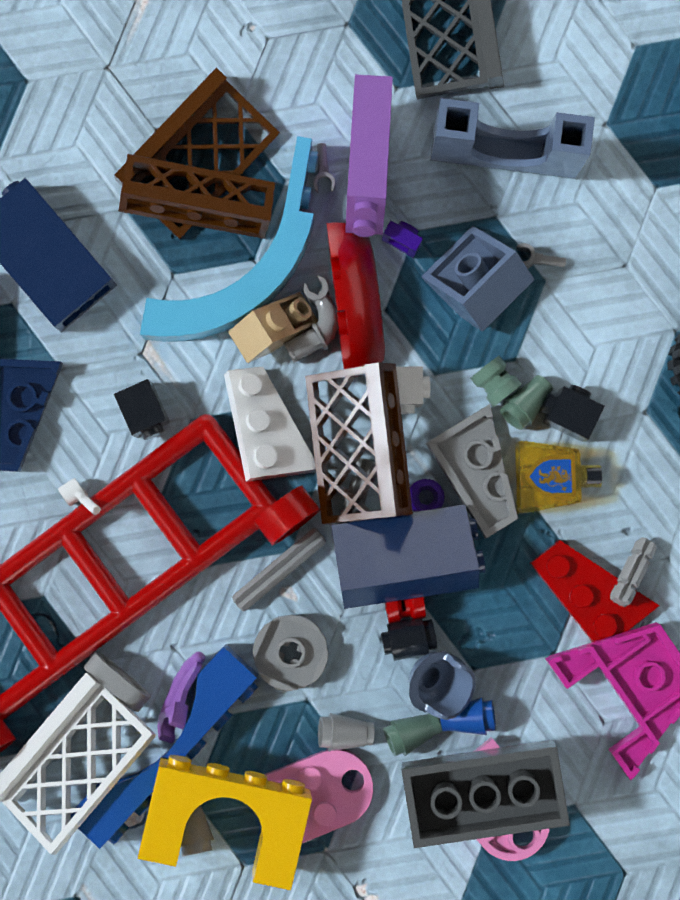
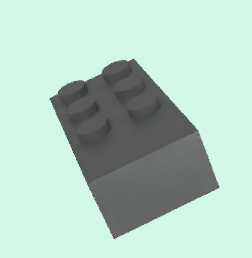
(484, 794)

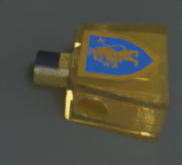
(550, 476)

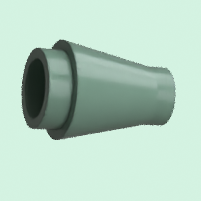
(524, 404)
(410, 733)

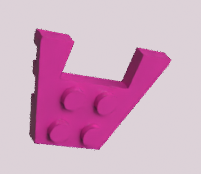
(645, 676)

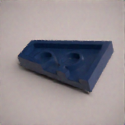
(23, 399)

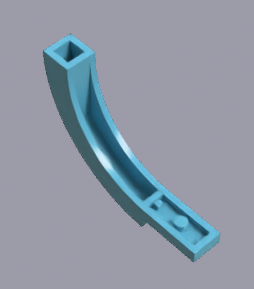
(225, 308)

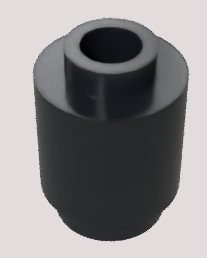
(409, 638)

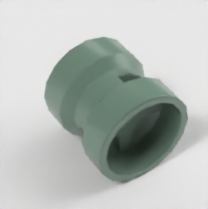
(496, 381)

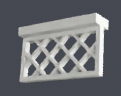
(56, 735)

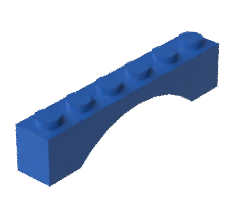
(218, 687)

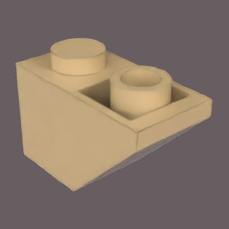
(271, 326)

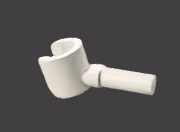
(74, 493)

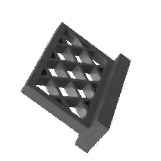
(484, 40)

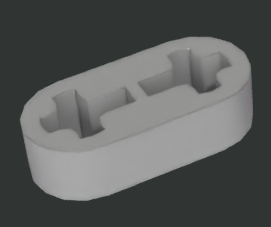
(117, 681)

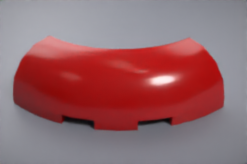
(357, 295)

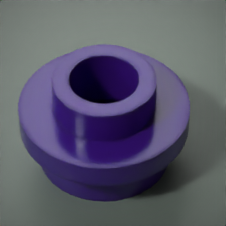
(431, 486)

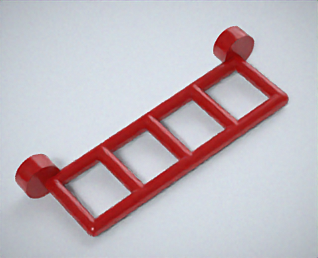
(272, 517)

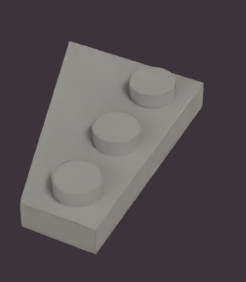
(476, 471)

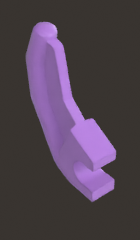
(174, 709)

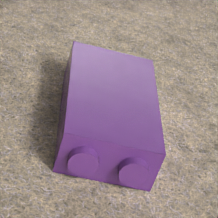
(369, 155)

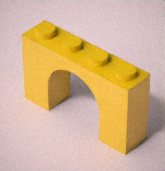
(185, 786)

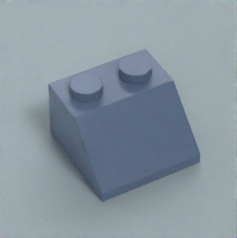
(478, 277)

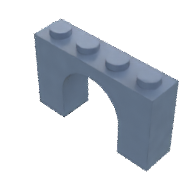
(550, 151)

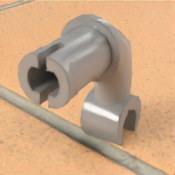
(322, 332)

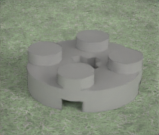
(270, 659)

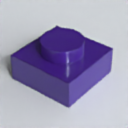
(402, 237)

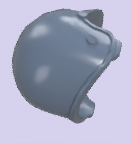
(441, 685)

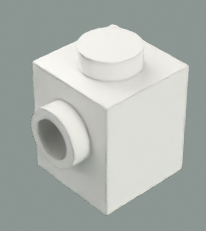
(412, 388)

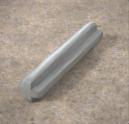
(278, 569)

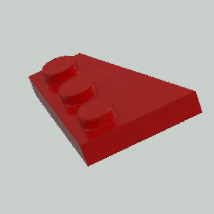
(586, 592)

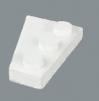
(264, 429)

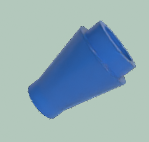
(474, 719)

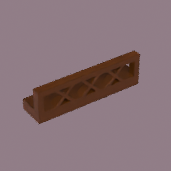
(194, 208)

